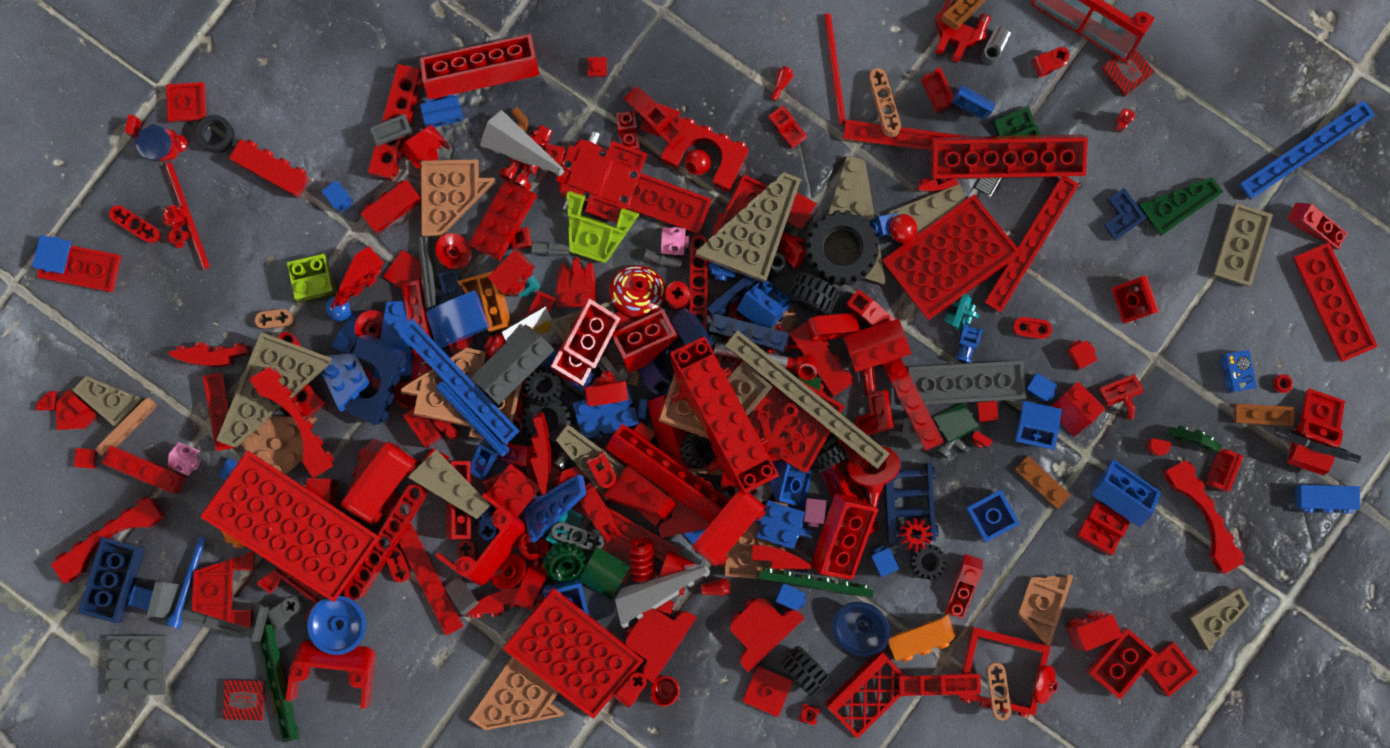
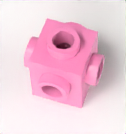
(674, 241)
(184, 459)

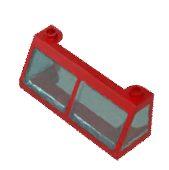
(1100, 24)

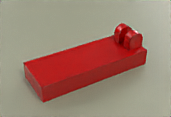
(531, 585)

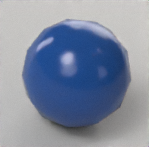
(338, 313)

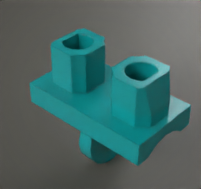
(957, 320)

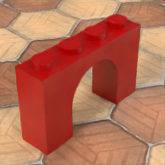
(732, 152)

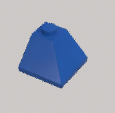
(791, 484)

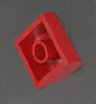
(1135, 299)

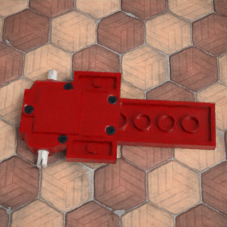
(615, 181)

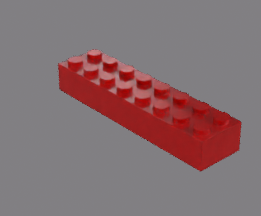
(1008, 156)

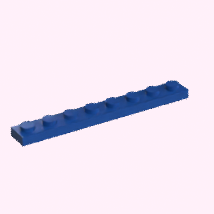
(1306, 150)
(458, 381)

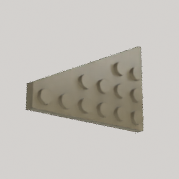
(855, 196)
(753, 235)
(248, 408)

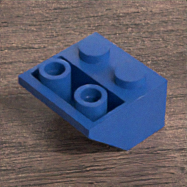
(764, 304)
(1038, 425)

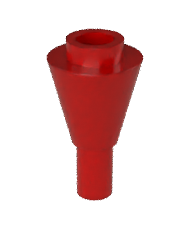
(783, 77)

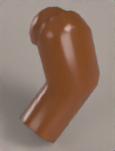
(521, 119)

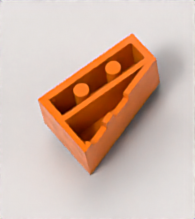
(492, 301)
(922, 639)

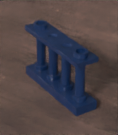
(894, 513)

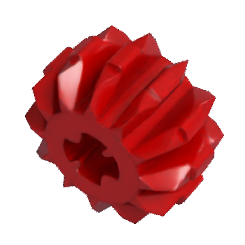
(913, 541)

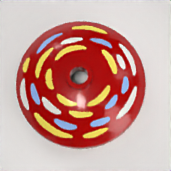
(637, 301)

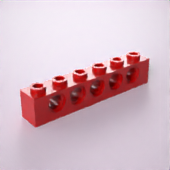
(403, 76)

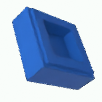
(642, 411)

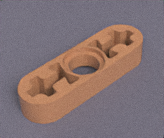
(995, 706)

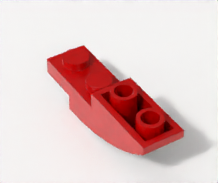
(654, 116)
(205, 356)
(497, 603)

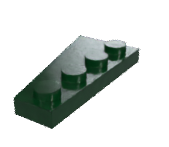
(1175, 207)

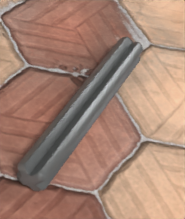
(427, 272)

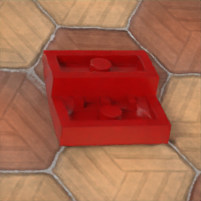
(1103, 528)

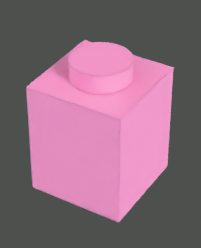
(814, 512)

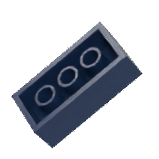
(111, 579)

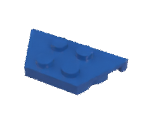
(345, 378)

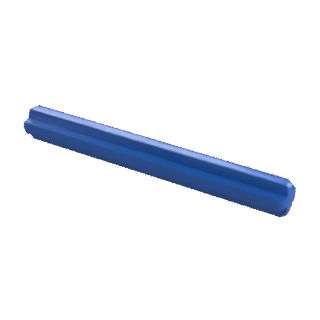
(472, 418)

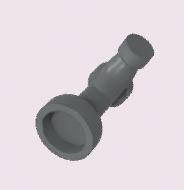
(945, 451)

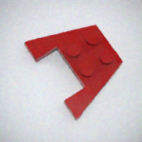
(273, 579)
(215, 590)

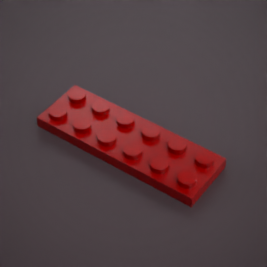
(1335, 302)

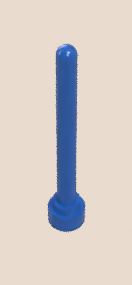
(175, 618)

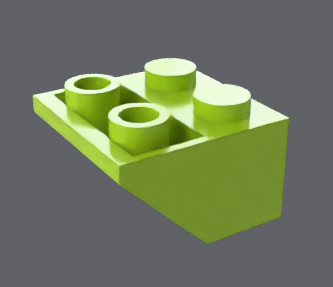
(311, 278)

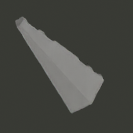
(508, 138)
(651, 594)

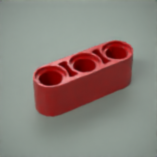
(832, 326)

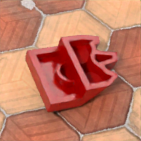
(575, 284)

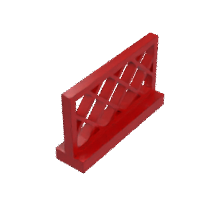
(853, 685)

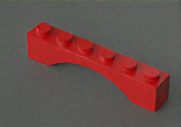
(314, 456)
(1223, 550)
(76, 562)

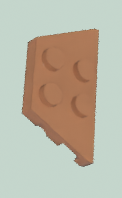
(1044, 604)

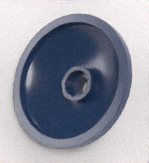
(859, 638)

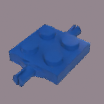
(782, 525)

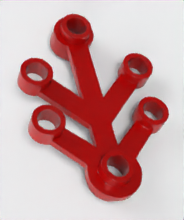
(772, 438)

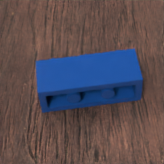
(1327, 498)

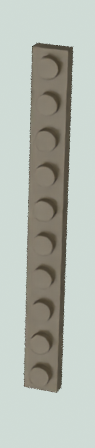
(807, 399)

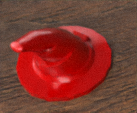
(874, 479)

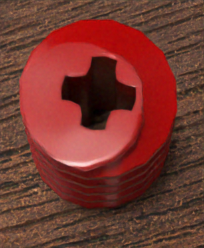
(672, 290)
(642, 560)

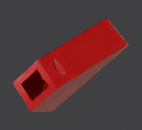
(1317, 224)
(867, 309)
(964, 585)

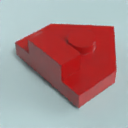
(73, 412)

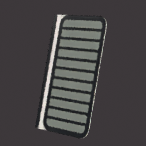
(988, 185)

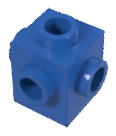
(721, 274)

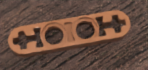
(884, 102)
(126, 426)

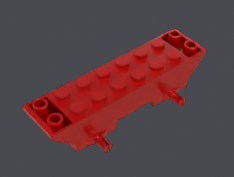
(712, 398)

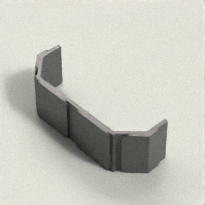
(165, 599)

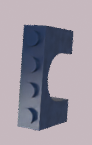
(688, 330)
(389, 364)

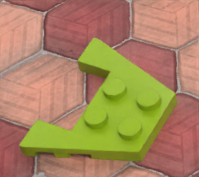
(594, 237)

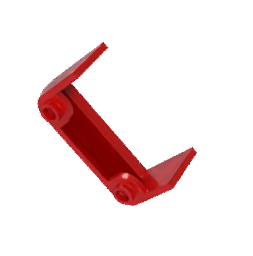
(379, 482)
(728, 527)
(482, 570)
(359, 663)

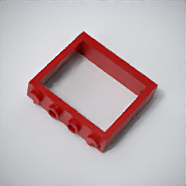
(968, 659)

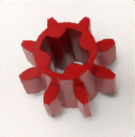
(174, 216)

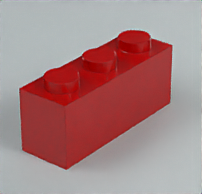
(391, 206)

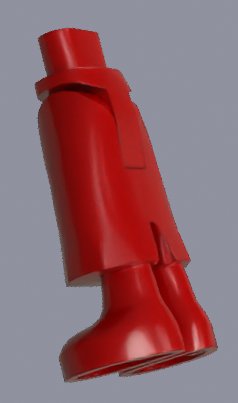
(541, 137)

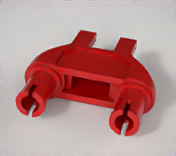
(963, 37)

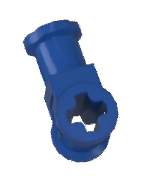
(968, 339)
(486, 522)

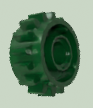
(564, 562)

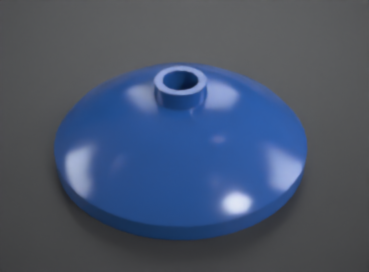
(324, 629)

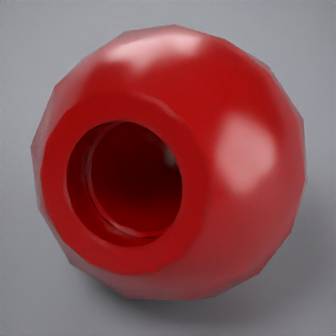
(697, 162)

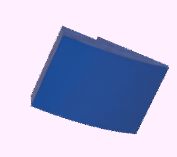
(973, 102)
(457, 319)

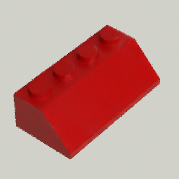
(843, 537)

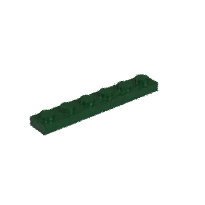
(823, 583)
(277, 685)

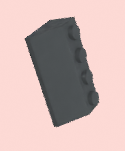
(512, 364)

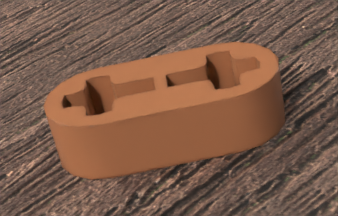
(273, 314)

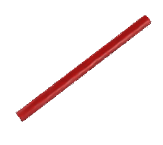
(834, 69)
(189, 221)

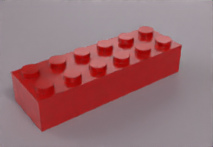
(479, 66)

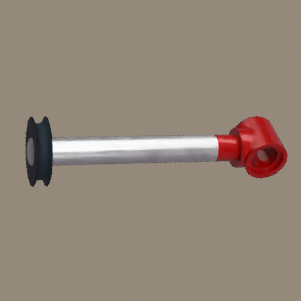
(788, 363)

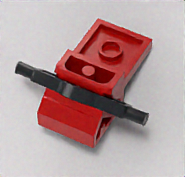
(1319, 434)

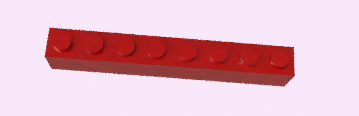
(667, 473)

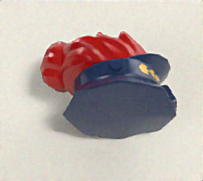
(160, 143)

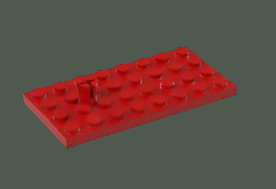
(289, 526)

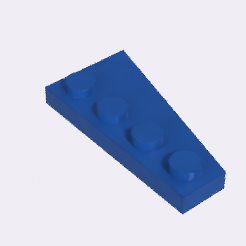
(394, 319)
(550, 507)

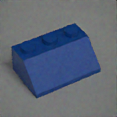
(1126, 493)

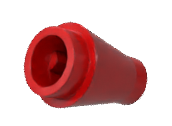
(717, 587)

